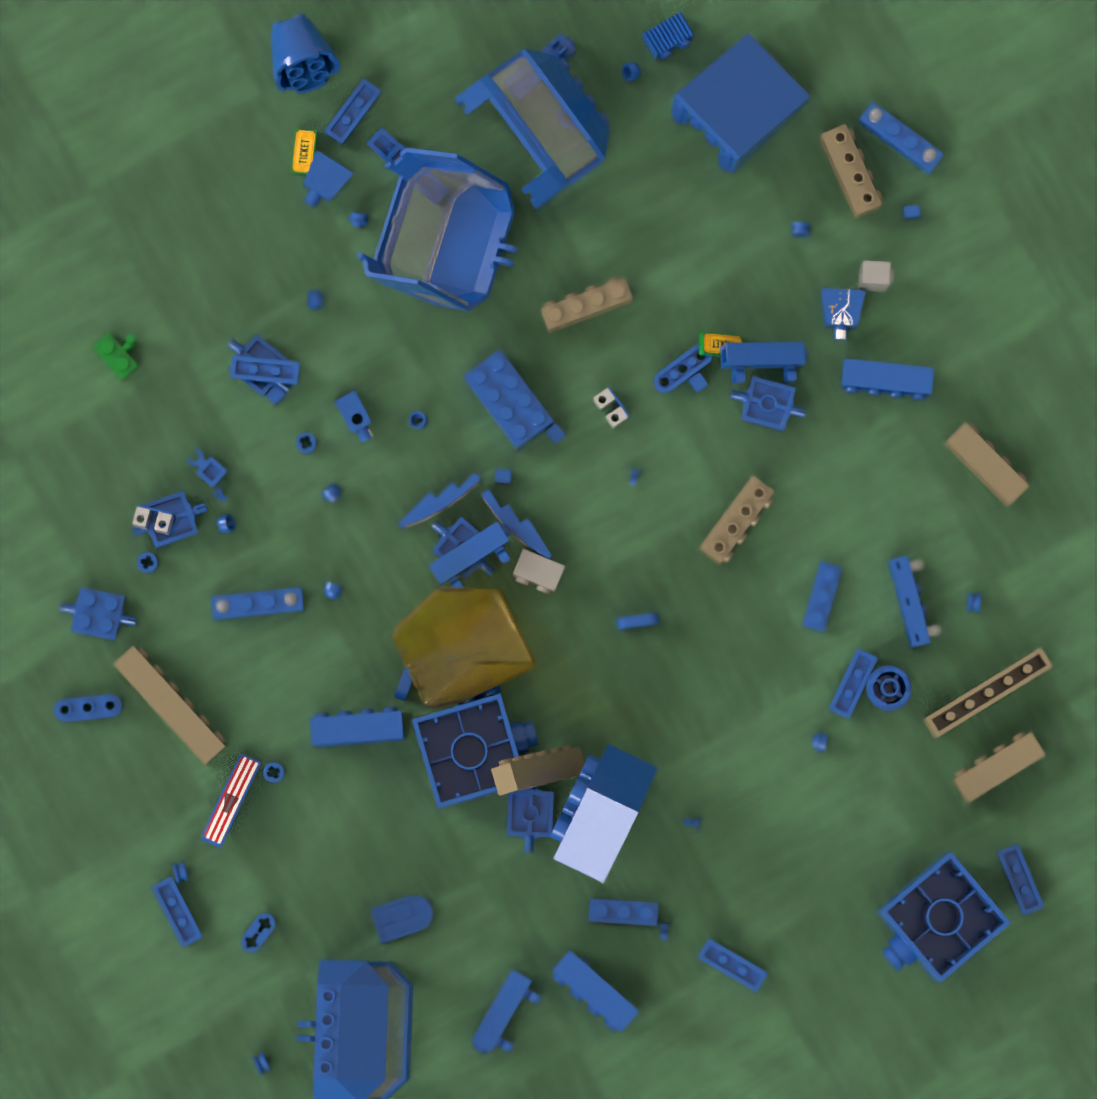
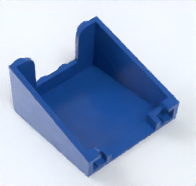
(739, 102)

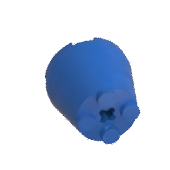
(301, 55)

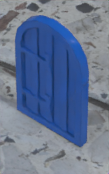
(401, 917)

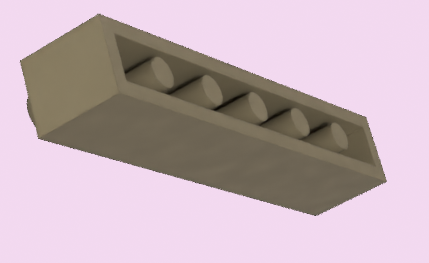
(987, 693)
(169, 705)
(537, 769)

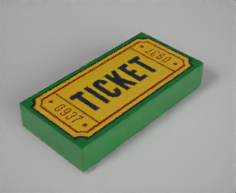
(303, 150)
(710, 342)

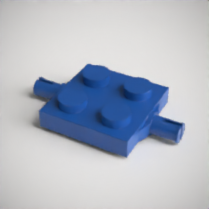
(259, 349)
(768, 403)
(183, 523)
(455, 536)
(98, 614)
(530, 815)

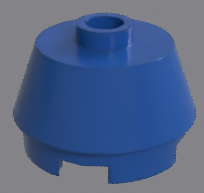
(889, 688)

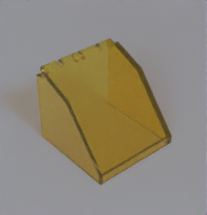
(461, 645)

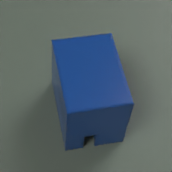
(911, 212)
(697, 382)
(275, 395)
(555, 433)
(503, 476)

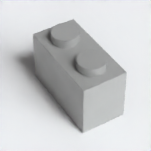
(875, 276)
(538, 571)

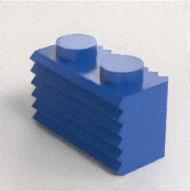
(668, 36)

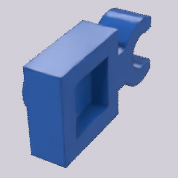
(209, 470)

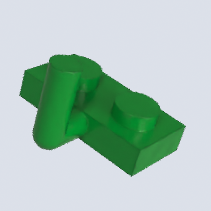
(116, 355)

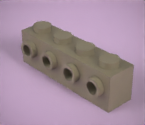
(851, 171)
(586, 305)
(986, 464)
(736, 520)
(998, 767)

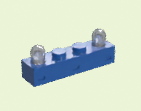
(901, 138)
(257, 603)
(909, 603)

